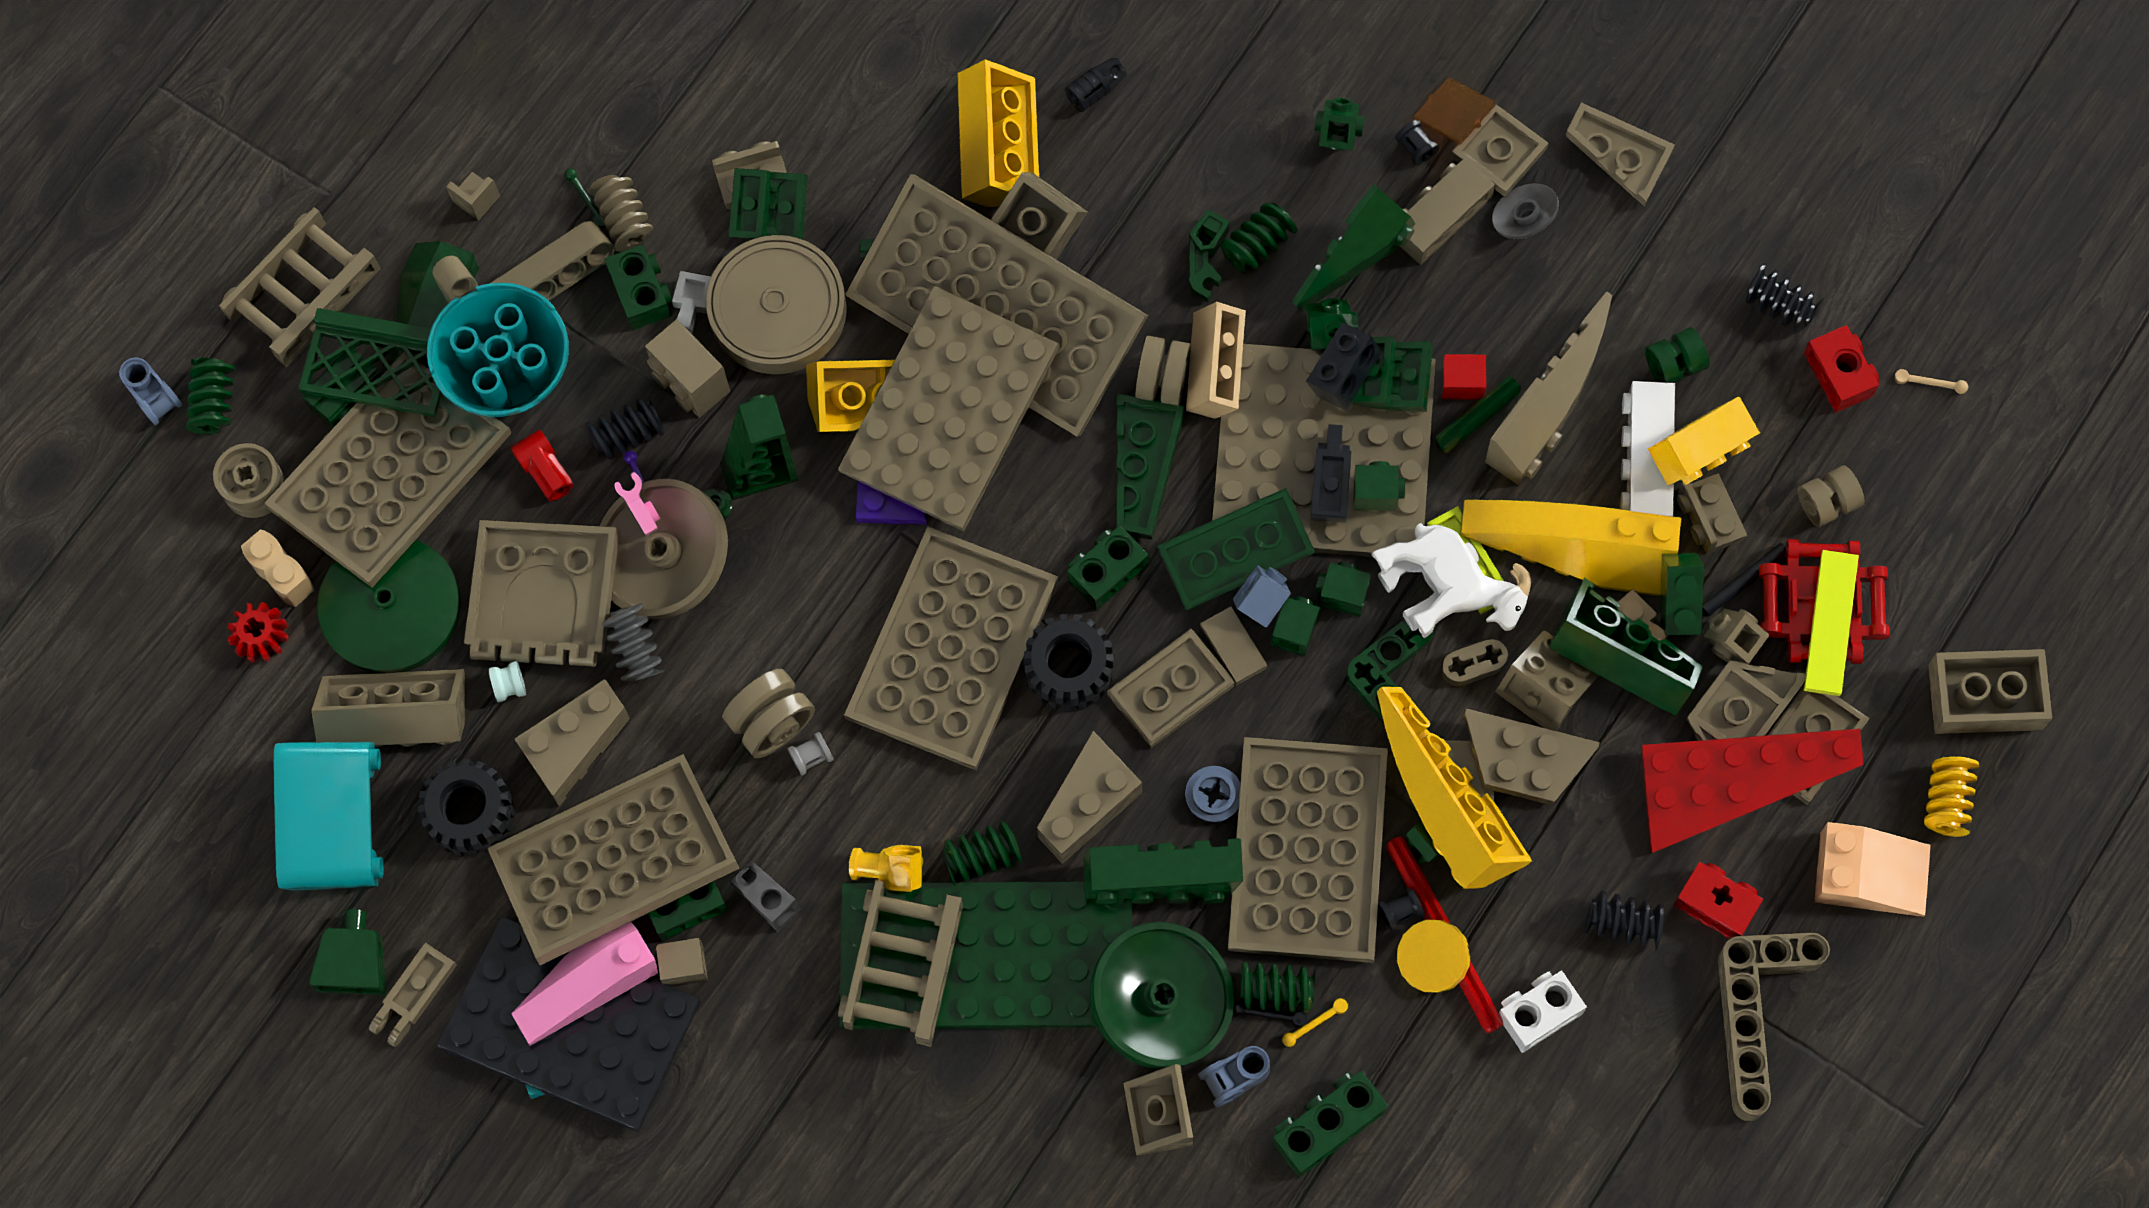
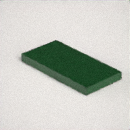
(1229, 548)

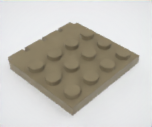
(541, 592)

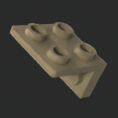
(1545, 683)

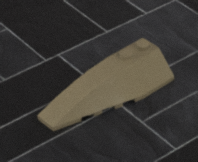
(1547, 403)

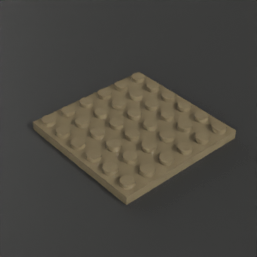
(1275, 441)

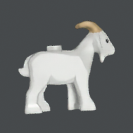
(1454, 577)

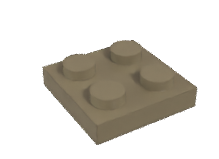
(1501, 149)

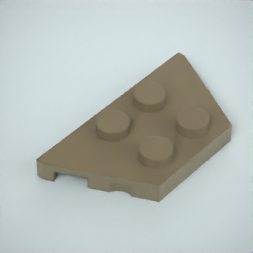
(1743, 701)
(1525, 757)

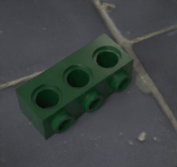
(1325, 1142)

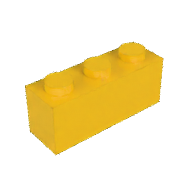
(1704, 442)

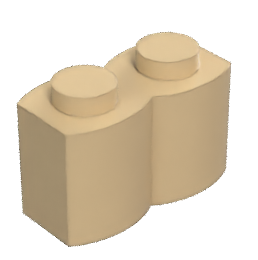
(277, 568)

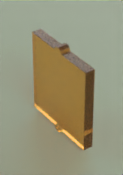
(1454, 110)

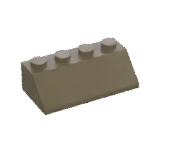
(391, 708)

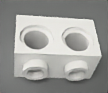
(1546, 1017)

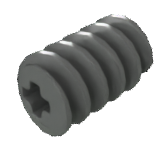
(632, 643)

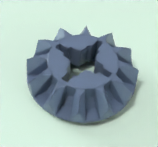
(1205, 780)

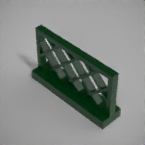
(376, 333)

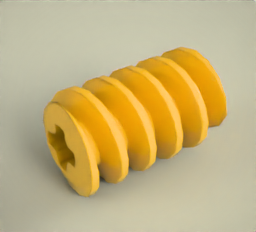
(1948, 795)

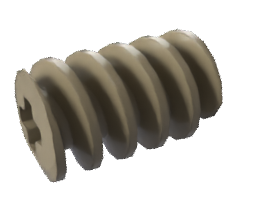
(621, 211)

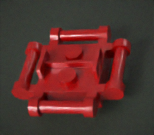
(1800, 596)

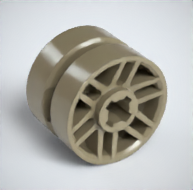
(1162, 370)
(247, 478)

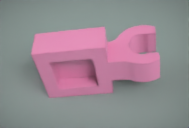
(644, 513)

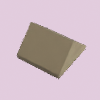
(1159, 1111)

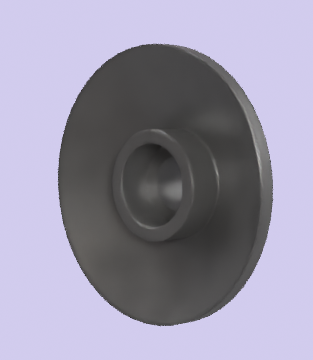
(1525, 211)

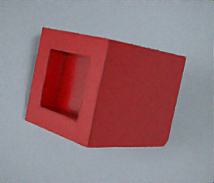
(1464, 376)

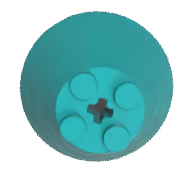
(498, 350)

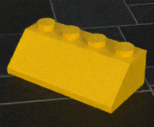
(995, 131)

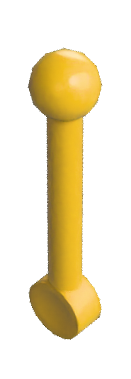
(1339, 1007)

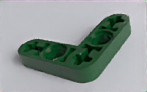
(1382, 668)

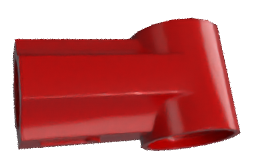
(539, 460)

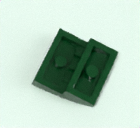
(767, 204)
(1398, 377)

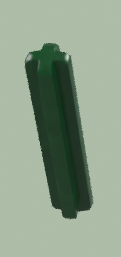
(1477, 414)

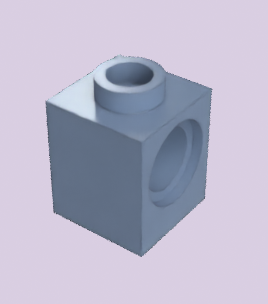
(1262, 595)

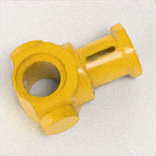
(896, 866)

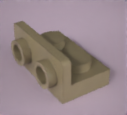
(759, 157)
(1711, 513)

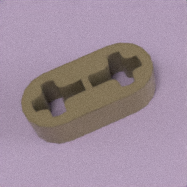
(1471, 655)

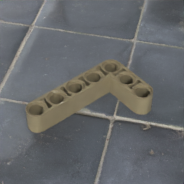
(545, 272)
(1751, 1009)

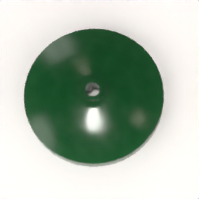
(395, 633)
(1186, 977)

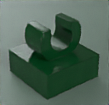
(1422, 840)

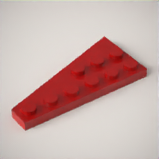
(1718, 780)

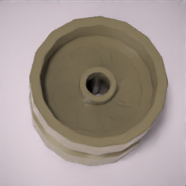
(768, 713)

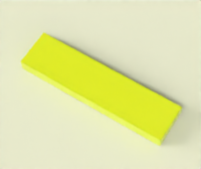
(1831, 623)

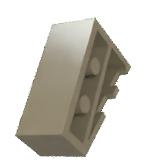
(572, 738)
(1088, 799)

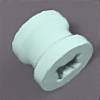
(507, 681)

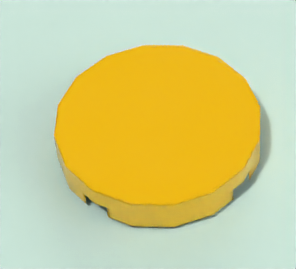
(1433, 956)

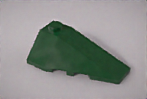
(1373, 233)
(419, 293)

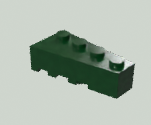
(757, 450)
(1624, 650)
(1163, 872)

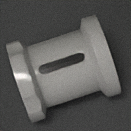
(810, 753)

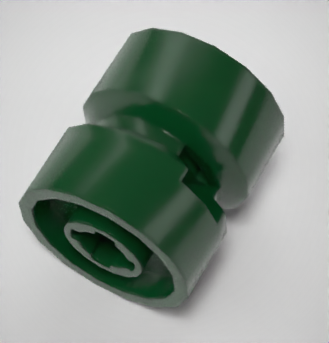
(1681, 355)

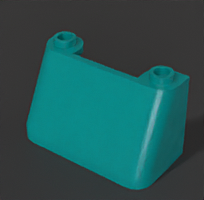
(325, 815)

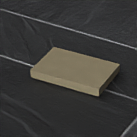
(1171, 688)
(1815, 714)

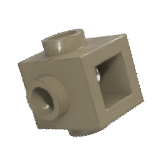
(1735, 635)

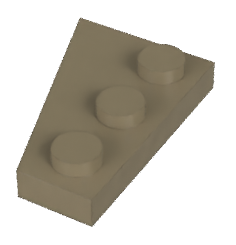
(1621, 150)

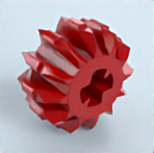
(245, 629)

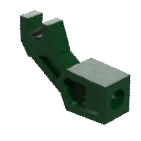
(1200, 270)

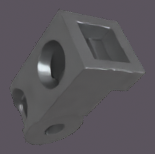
(765, 896)

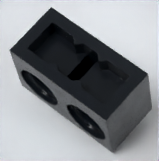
(1344, 366)

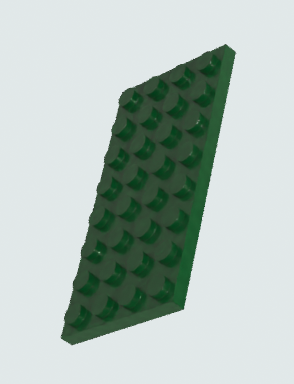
(1016, 957)

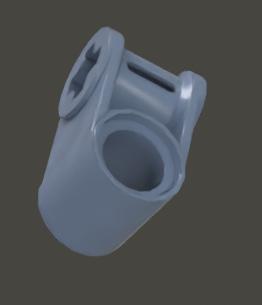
(151, 393)
(1234, 1076)

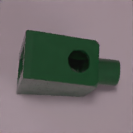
(350, 959)

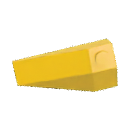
(843, 391)

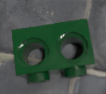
(634, 288)
(1114, 572)
(689, 913)

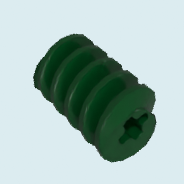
(1256, 236)
(208, 394)
(981, 852)
(1278, 987)

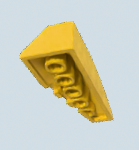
(1599, 543)
(1461, 822)

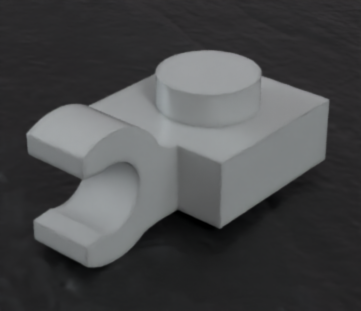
(690, 297)

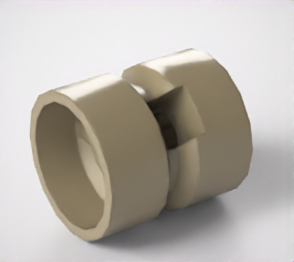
(1834, 494)

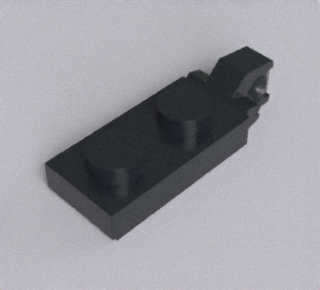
(1331, 478)

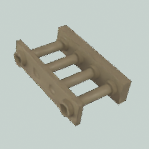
(333, 294)
(930, 987)

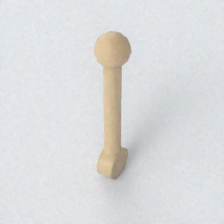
(1903, 376)

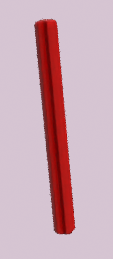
(1414, 878)

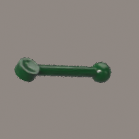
(571, 176)

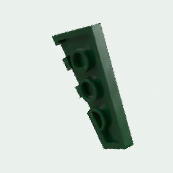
(1145, 455)

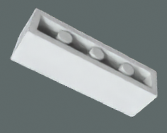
(1650, 420)

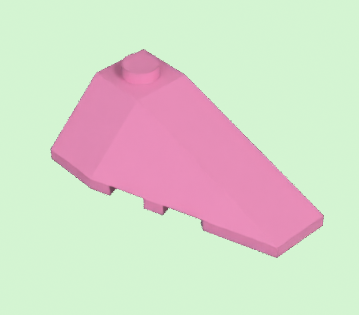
(585, 981)

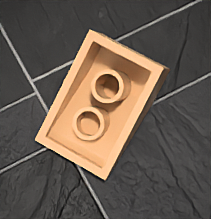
(1871, 870)

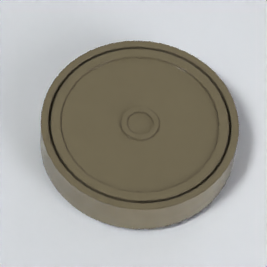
(776, 304)

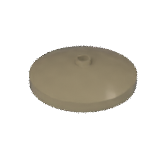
(678, 561)

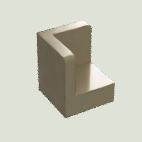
(474, 195)
(682, 962)

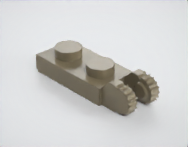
(413, 992)

